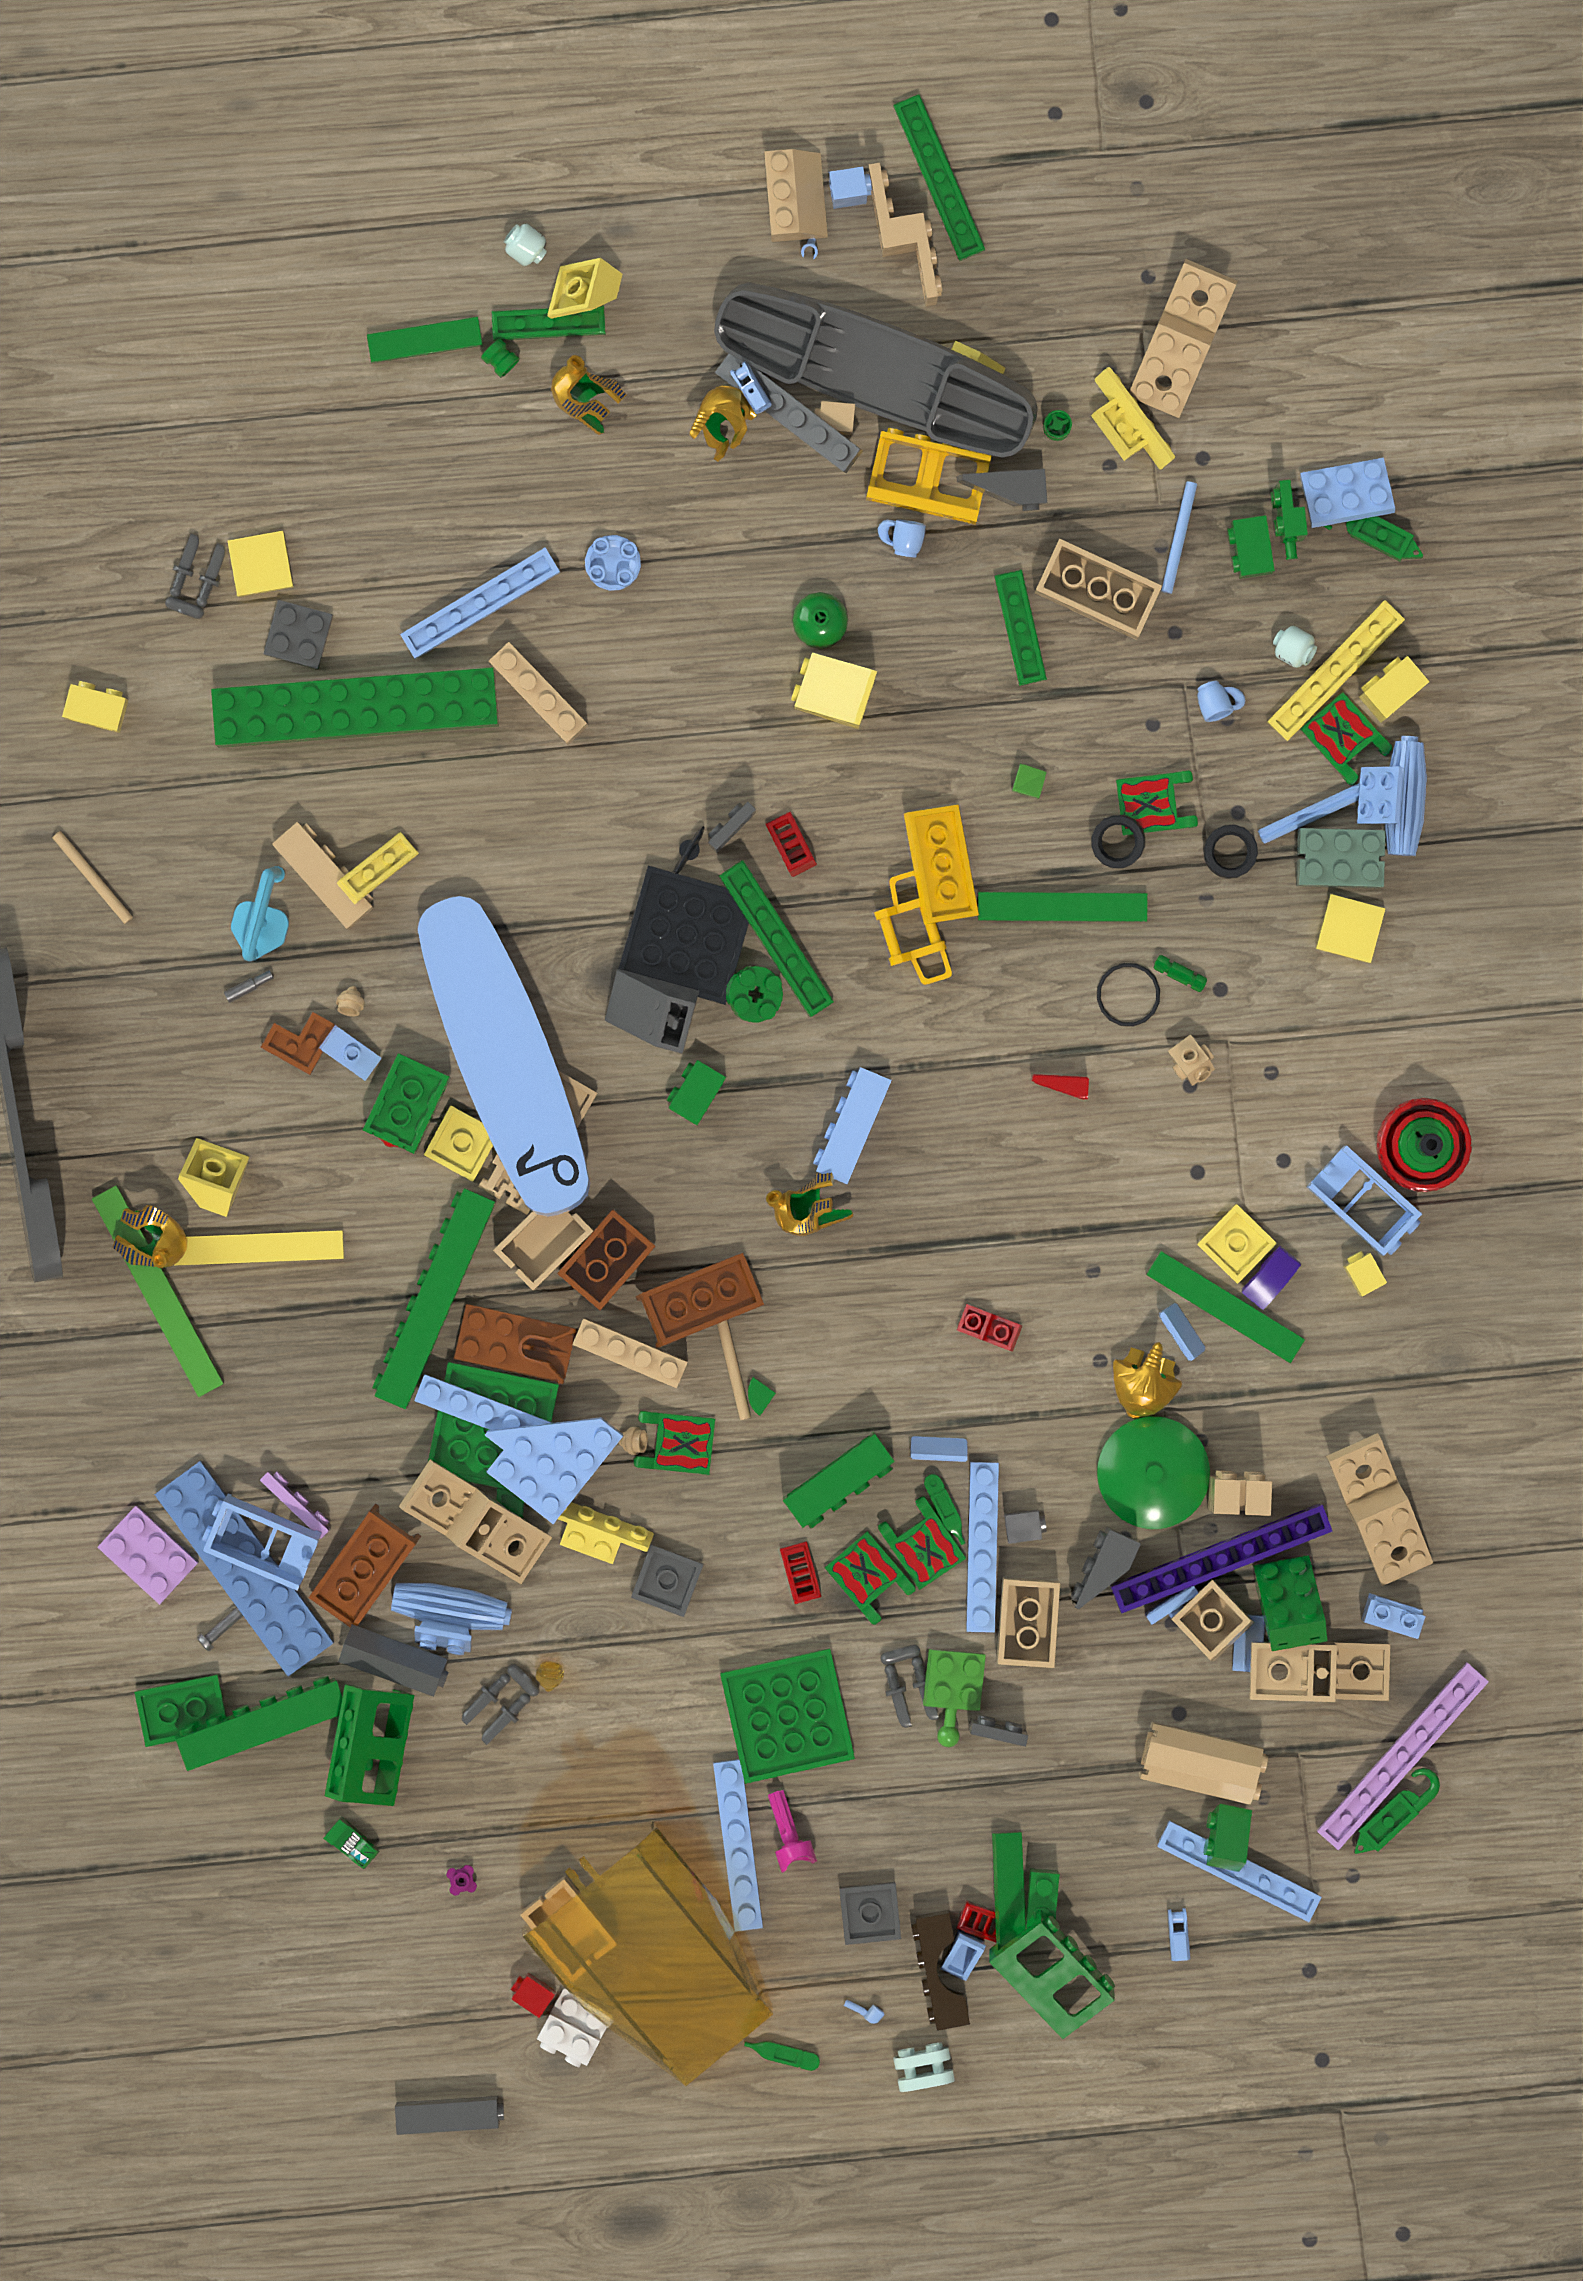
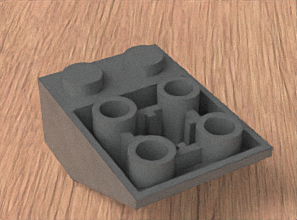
(652, 1009)
(1111, 1560)

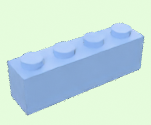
(853, 1125)

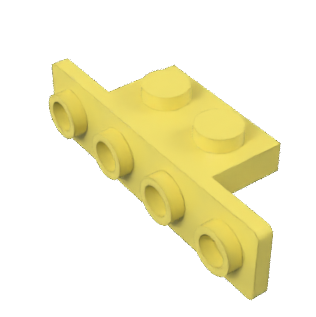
(1127, 424)
(600, 1534)

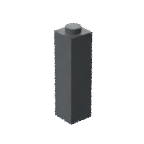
(393, 1660)
(448, 2115)

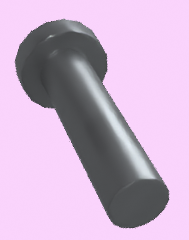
(207, 1640)

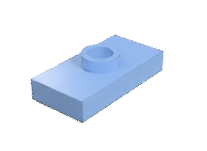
(350, 1052)
(1171, 1605)

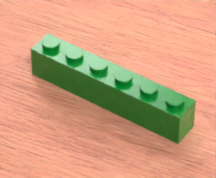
(260, 1723)

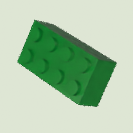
(838, 1480)

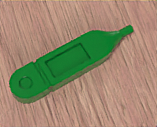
(944, 1505)
(786, 2054)

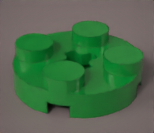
(768, 985)

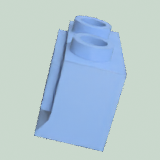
(1393, 1616)

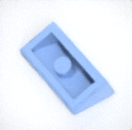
(1182, 1331)
(938, 1449)
(1242, 1645)

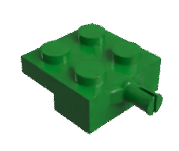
(1291, 521)

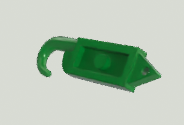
(1383, 537)
(1396, 1814)

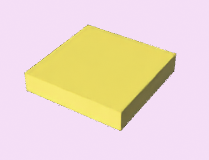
(260, 563)
(1350, 928)
(460, 1144)
(1236, 1243)

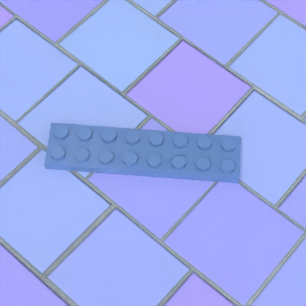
(270, 1608)

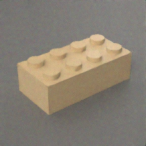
(1098, 589)

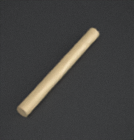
(92, 877)
(733, 1370)

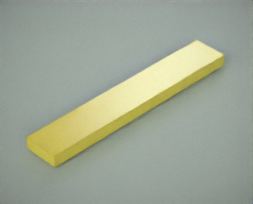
(1336, 670)
(263, 1248)

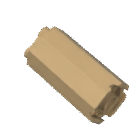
(1203, 1763)

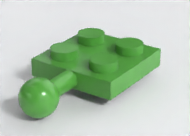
(953, 1683)

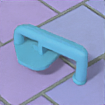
(256, 924)

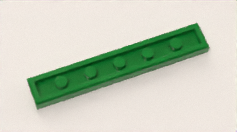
(939, 177)
(1062, 906)
(776, 938)
(1225, 1307)

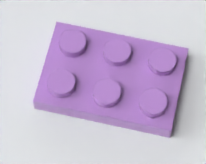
(148, 1554)

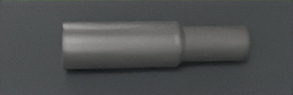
(247, 986)

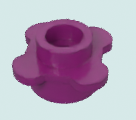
(468, 1884)

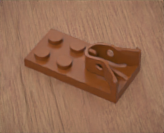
(701, 1299)
(515, 1343)
(363, 1568)

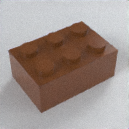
(606, 1259)

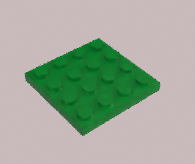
(462, 1444)
(787, 1715)

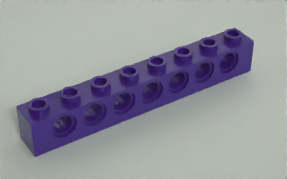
(1221, 1558)

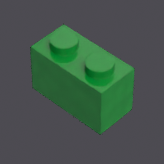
(1252, 547)
(696, 1092)
(1228, 1837)
(1042, 1894)

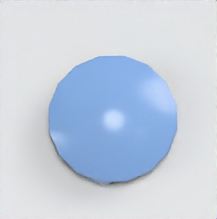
(612, 562)

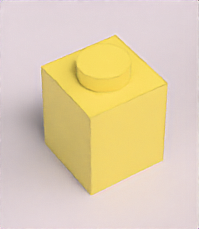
(1364, 1273)

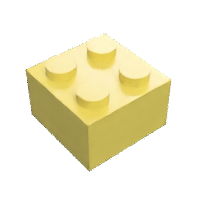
(1393, 689)

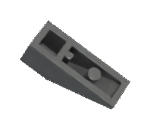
(1014, 488)

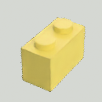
(95, 707)

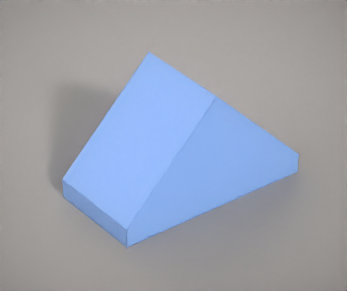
(963, 1955)

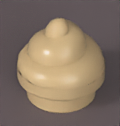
(350, 1002)
(634, 1441)

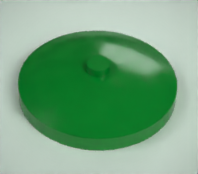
(1153, 1472)

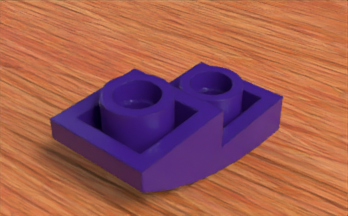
(1272, 1277)

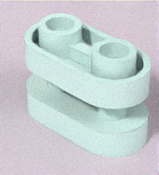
(909, 2059)

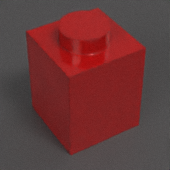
(532, 1994)

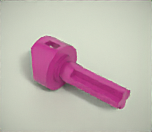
(793, 1848)

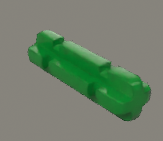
(1180, 973)

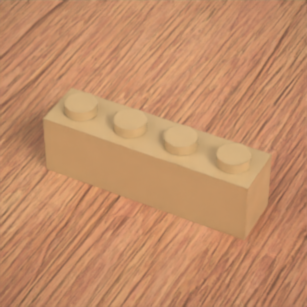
(538, 693)
(321, 873)
(630, 1352)

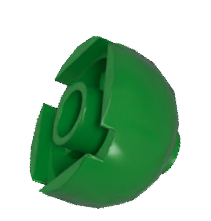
(813, 632)

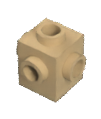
(1191, 1060)

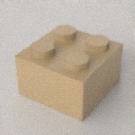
(1213, 1620)

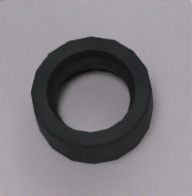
(1252, 851)
(1102, 856)

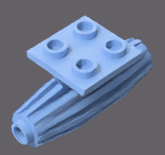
(1396, 796)
(448, 1614)

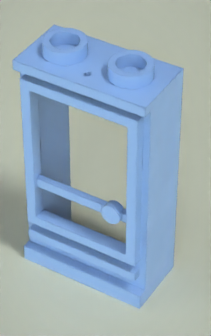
(1338, 1173)
(297, 1554)

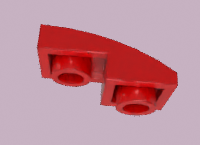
(989, 1327)

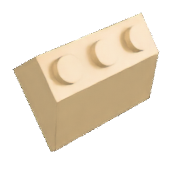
(795, 195)

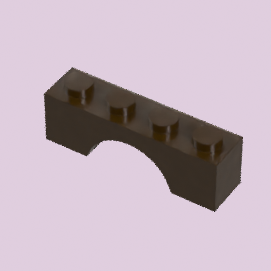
(948, 2005)

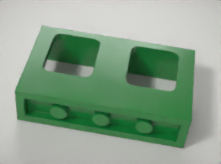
(357, 1744)
(1039, 1989)

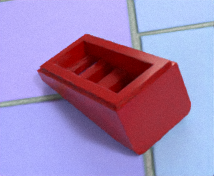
(801, 865)
(1069, 1085)
(809, 1595)
(965, 1916)

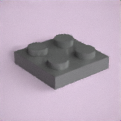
(298, 634)
(738, 818)
(667, 1580)
(1010, 1733)
(870, 1913)

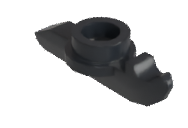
(689, 850)

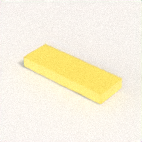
(377, 868)

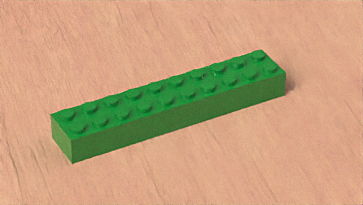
(355, 707)

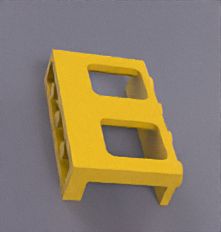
(924, 495)

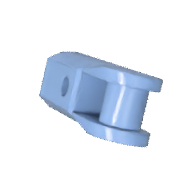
(752, 391)
(1179, 1939)

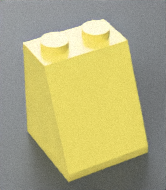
(834, 690)

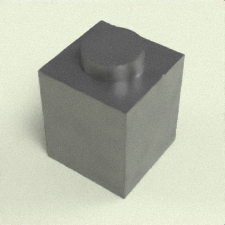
(1024, 1526)

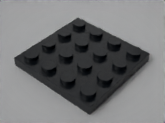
(685, 934)

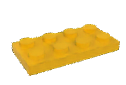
(941, 864)

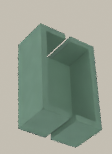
(1340, 858)

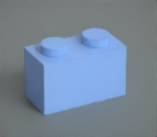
(849, 187)

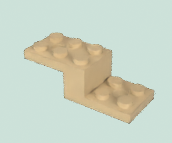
(904, 234)
(1182, 338)
(1379, 1509)
(475, 1521)
(1320, 1672)

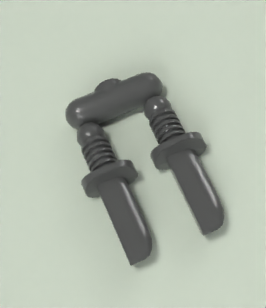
(184, 569)
(896, 1692)
(489, 1695)

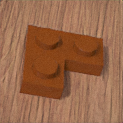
(299, 1050)

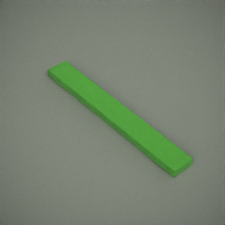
(161, 1299)

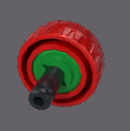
(1424, 1145)

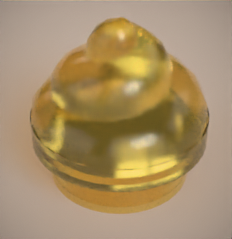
(549, 1675)

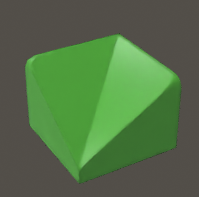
(1029, 781)

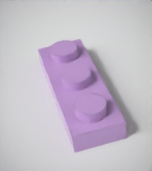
(295, 1502)

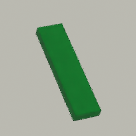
(536, 324)
(424, 340)
(1020, 627)
(1008, 1886)

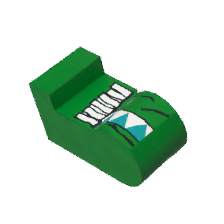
(351, 1843)

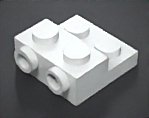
(571, 2031)

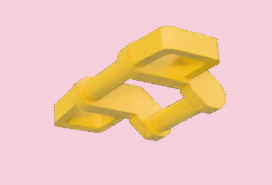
(892, 942)

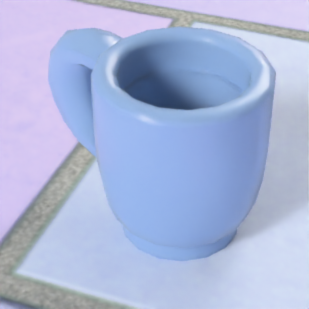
(907, 536)
(1215, 701)

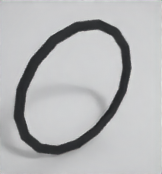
(1140, 968)

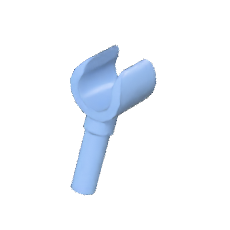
(810, 242)
(873, 2015)

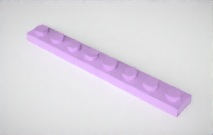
(1402, 1756)

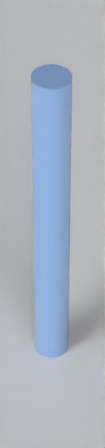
(1179, 537)

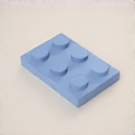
(1347, 492)

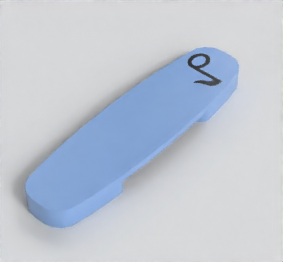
(503, 1056)

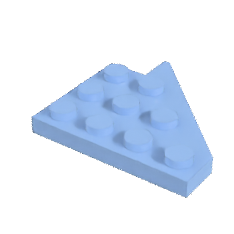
(551, 1460)

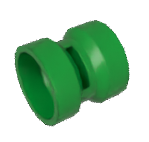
(500, 358)
(1060, 422)

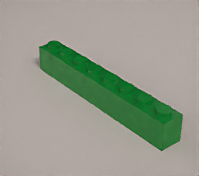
(434, 1299)

